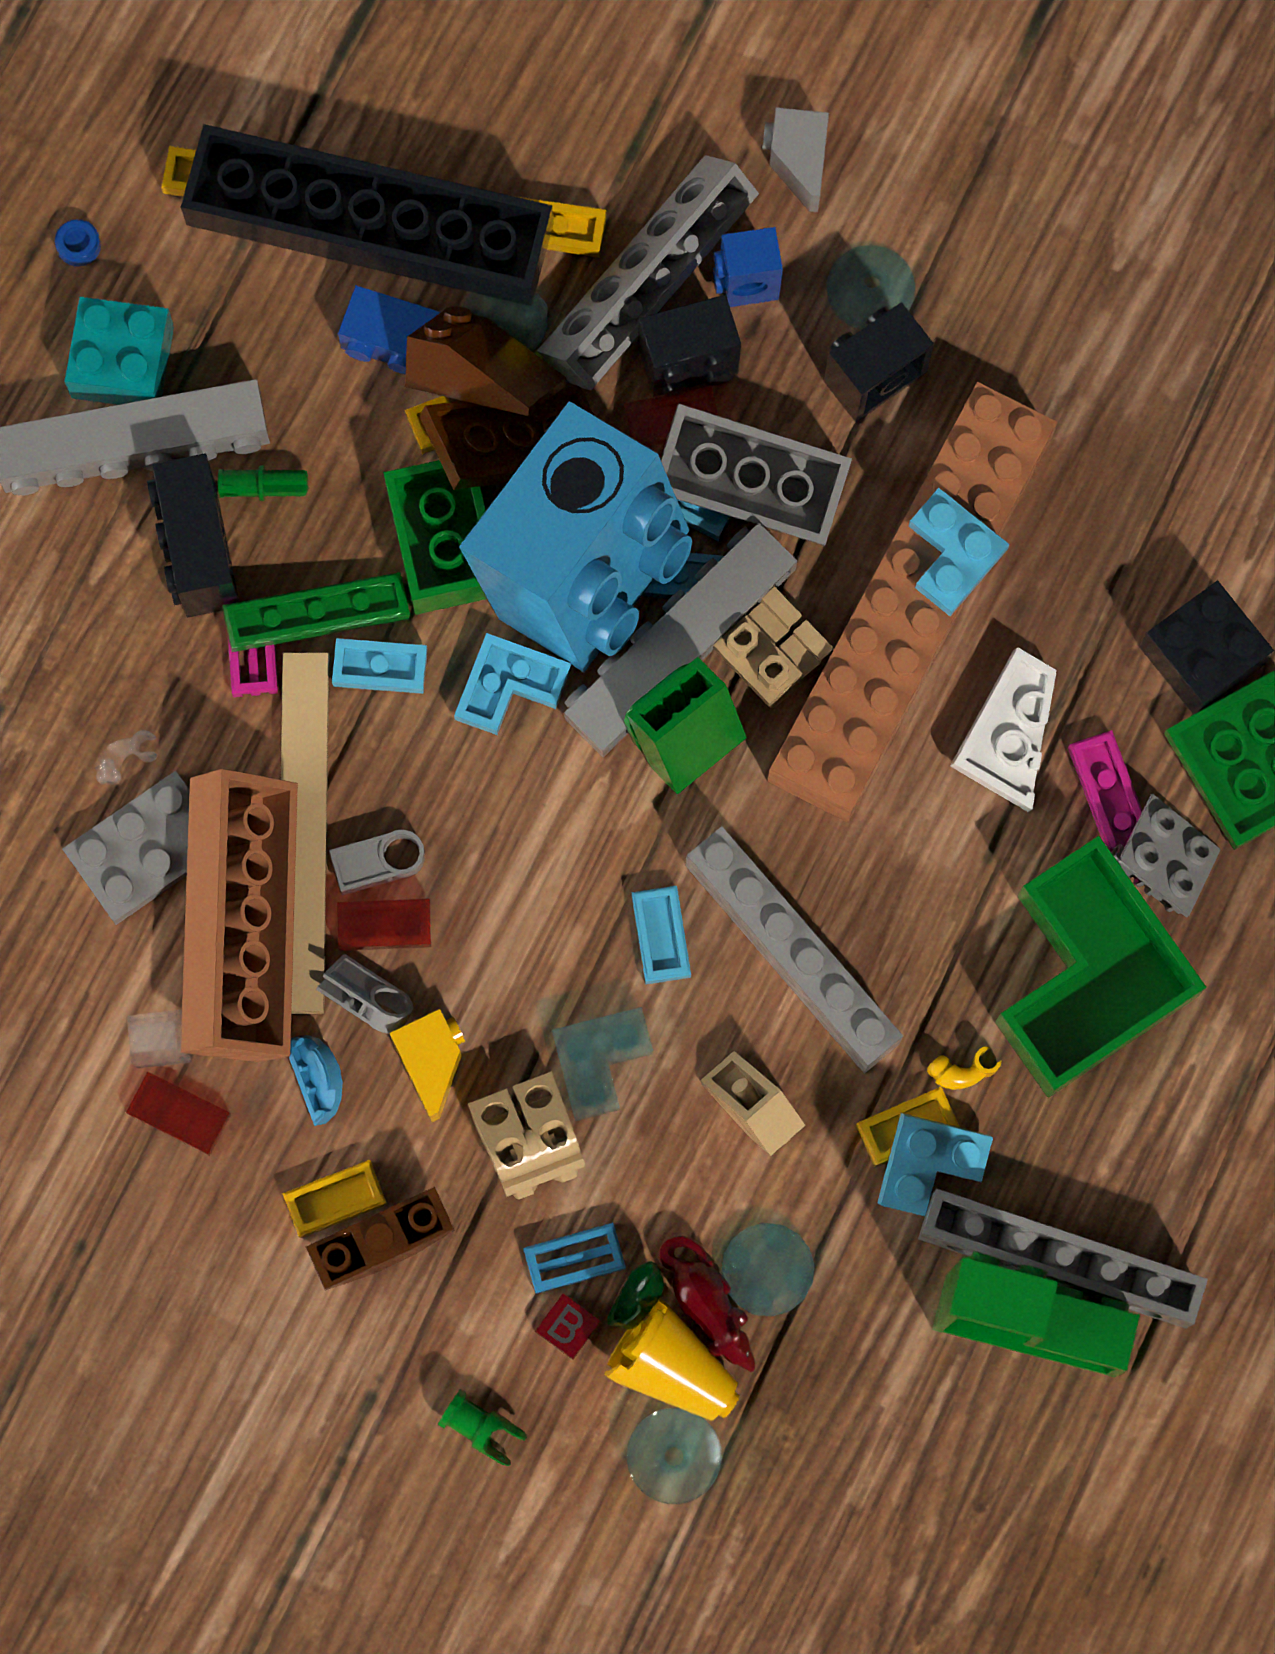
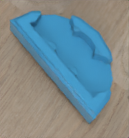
(317, 1077)

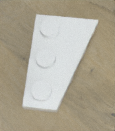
(1009, 731)

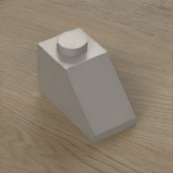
(798, 151)

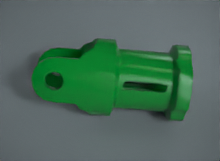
(478, 1426)

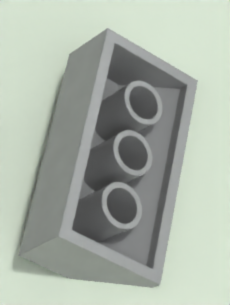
(753, 474)

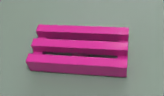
(255, 687)

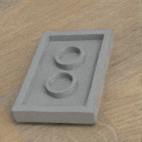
(136, 849)

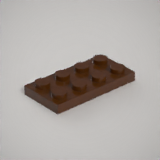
(487, 443)

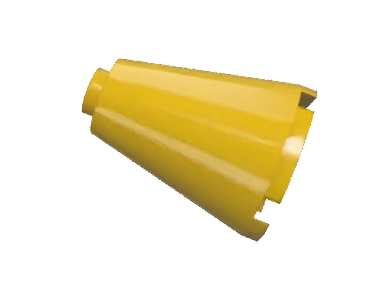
(672, 1366)

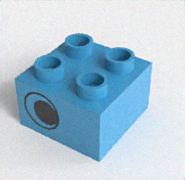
(579, 538)

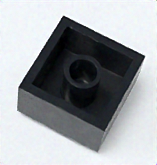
(689, 346)
(877, 360)
(1206, 648)

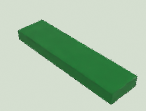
(316, 612)

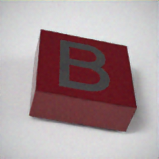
(567, 1326)

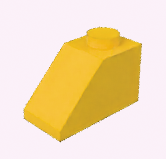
(430, 1057)

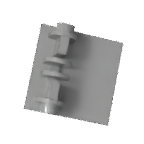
(1167, 857)

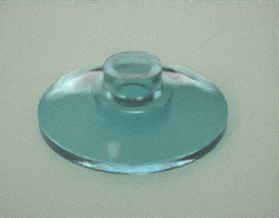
(857, 302)
(677, 1430)

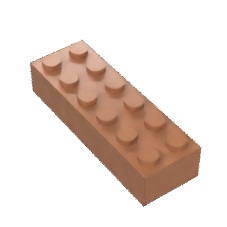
(239, 916)

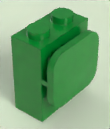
(685, 724)

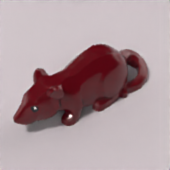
(703, 1296)

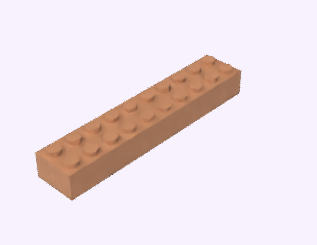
(894, 626)

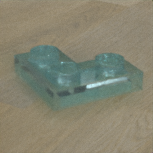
(587, 1052)

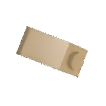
(753, 1103)

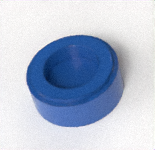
(77, 242)

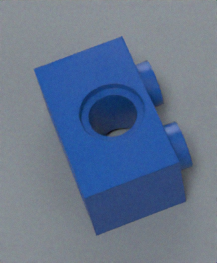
(748, 267)

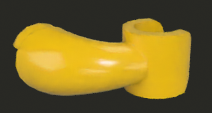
(955, 1077)

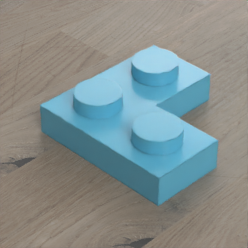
(966, 548)
(506, 670)
(923, 1149)

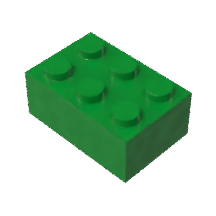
(430, 528)

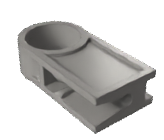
(364, 862)
(361, 992)

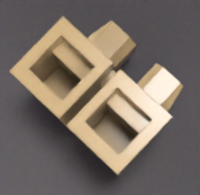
(756, 654)
(530, 1155)

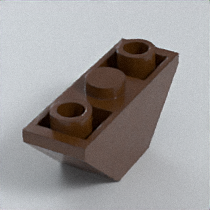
(380, 1240)

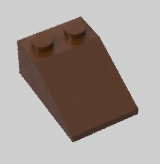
(478, 363)

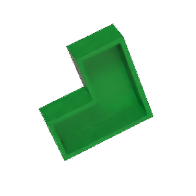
(1118, 975)
(1034, 1316)

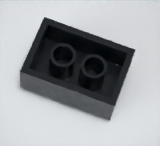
(192, 535)

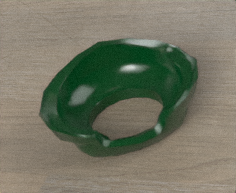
(637, 1296)

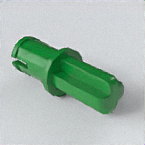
(262, 483)

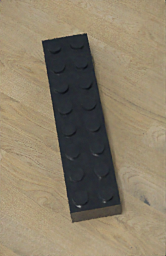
(367, 215)

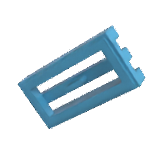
(579, 1276)

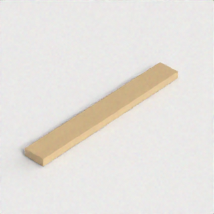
(306, 763)

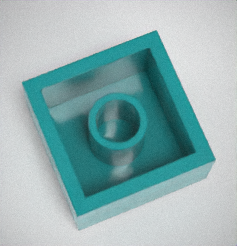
(118, 351)

